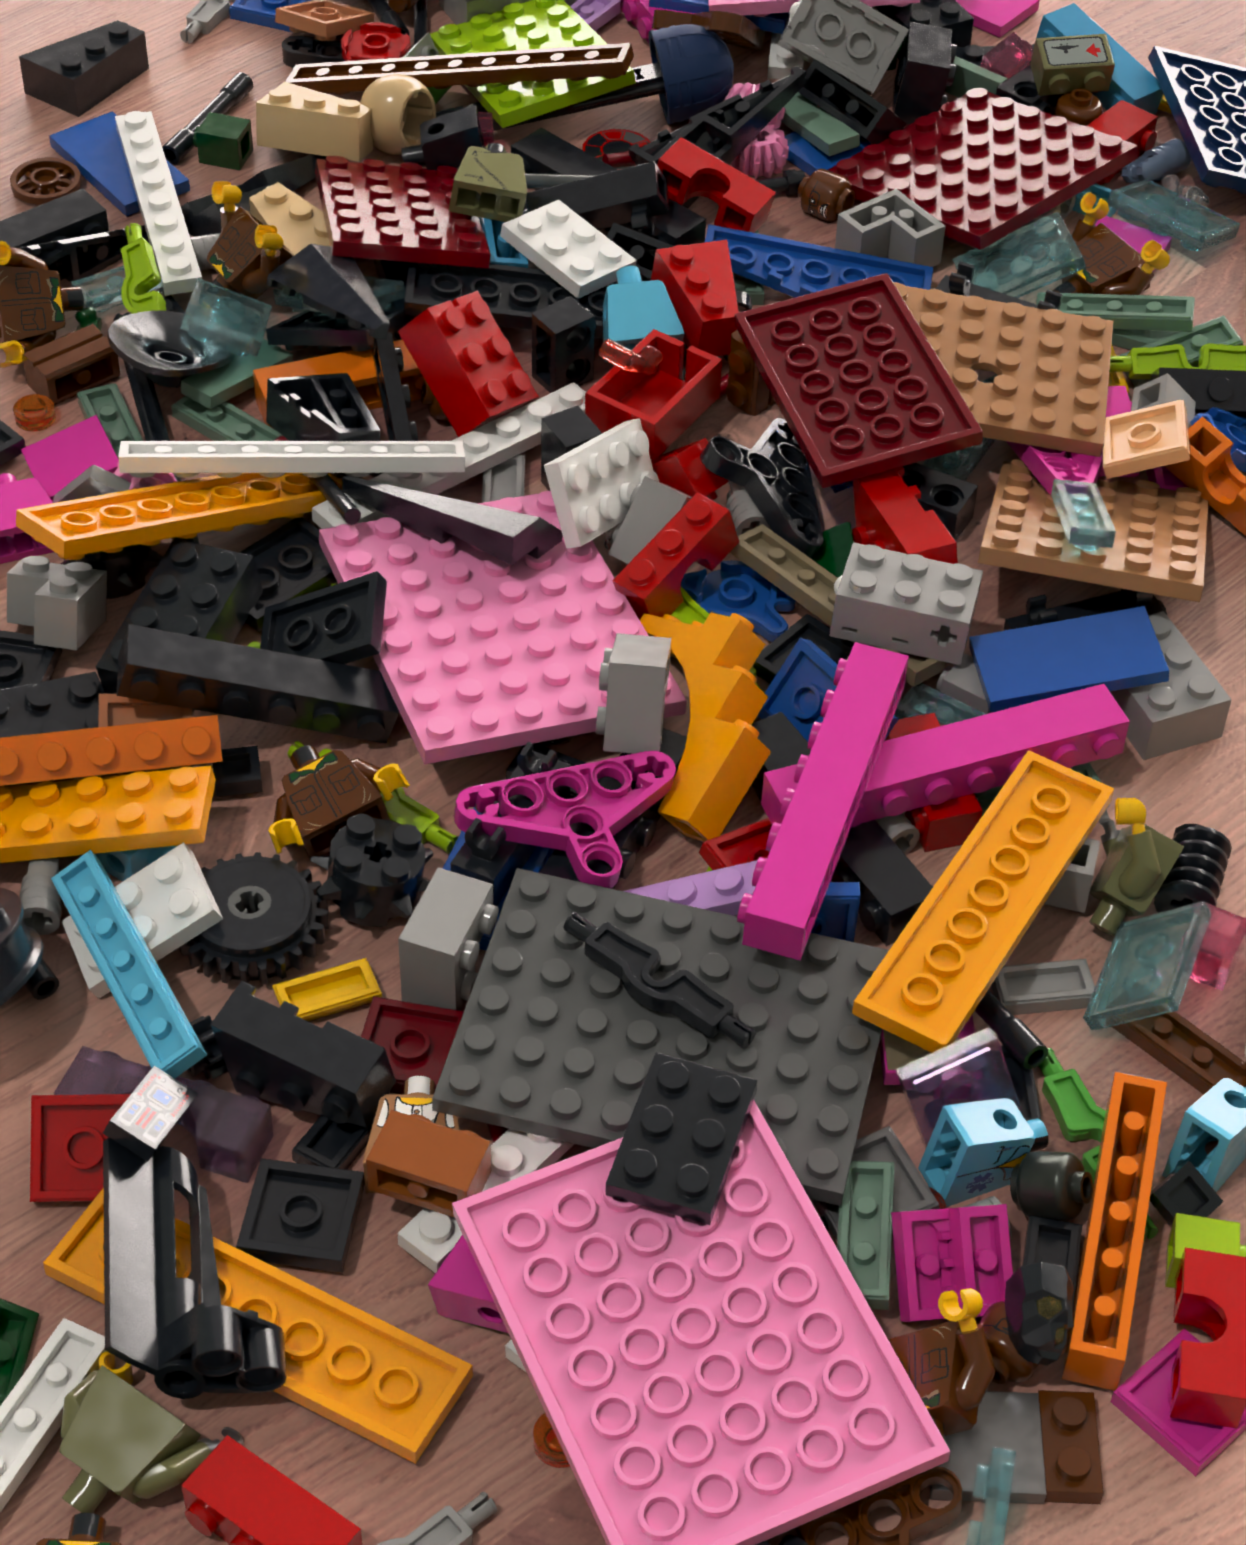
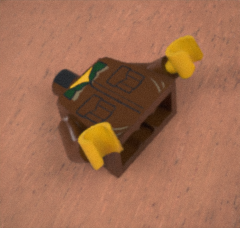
(245, 246)
(1109, 260)
(30, 303)
(325, 794)
(950, 1362)

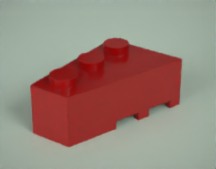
(701, 292)
(895, 521)

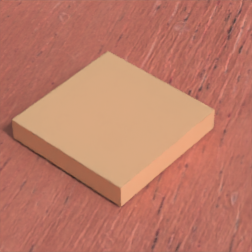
(1146, 439)

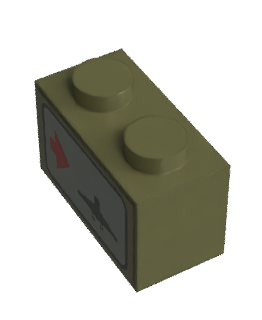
(1072, 64)

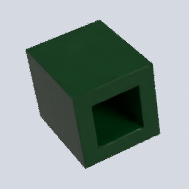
(224, 141)

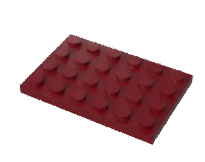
(397, 214)
(857, 380)

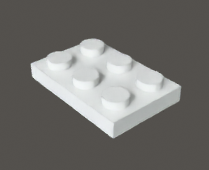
(566, 248)
(167, 905)

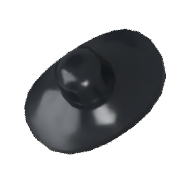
(162, 349)

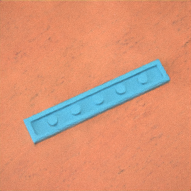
(128, 966)

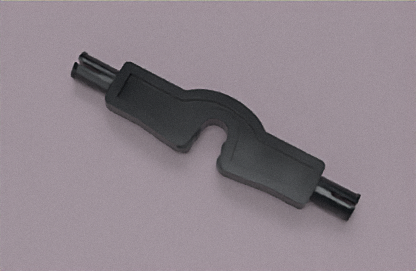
(678, 994)

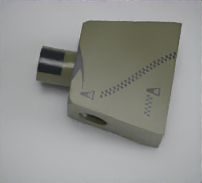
(490, 184)

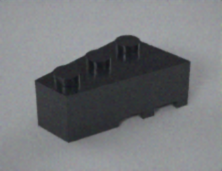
(85, 67)
(319, 410)
(299, 1063)

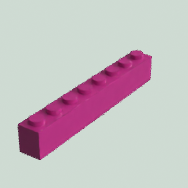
(977, 753)
(824, 803)

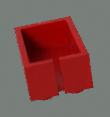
(467, 362)
(660, 400)

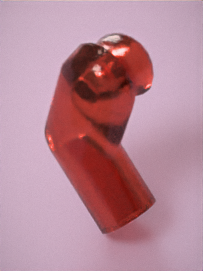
(629, 360)

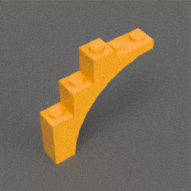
(721, 743)

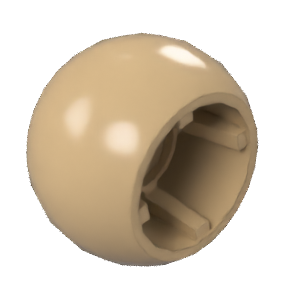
(397, 112)

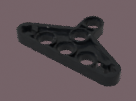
(775, 479)

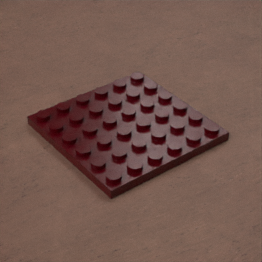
(986, 164)

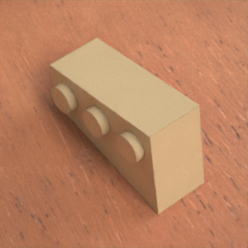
(313, 123)
(292, 215)

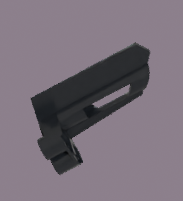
(168, 1321)

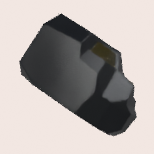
(1039, 1311)

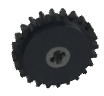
(266, 922)

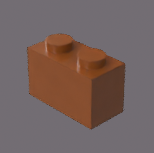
(427, 1162)

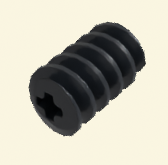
(1197, 870)

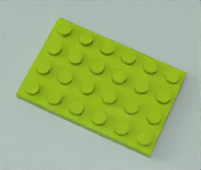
(525, 27)

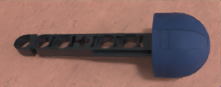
(687, 70)

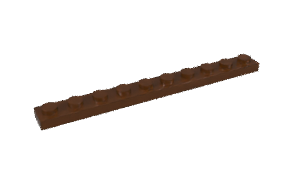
(470, 68)

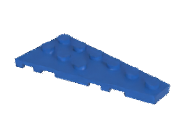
(807, 268)

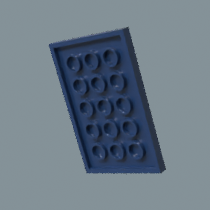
(1209, 111)

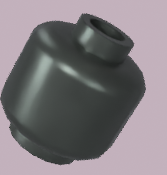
(1051, 1185)

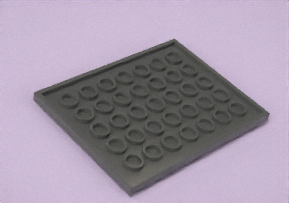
(566, 1049)

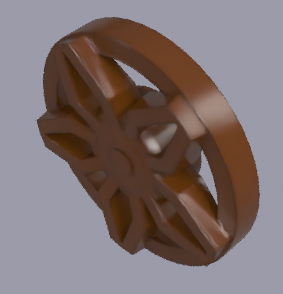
(45, 180)

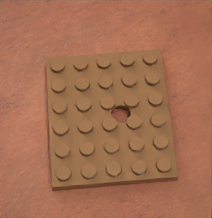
(1046, 363)
(1155, 544)

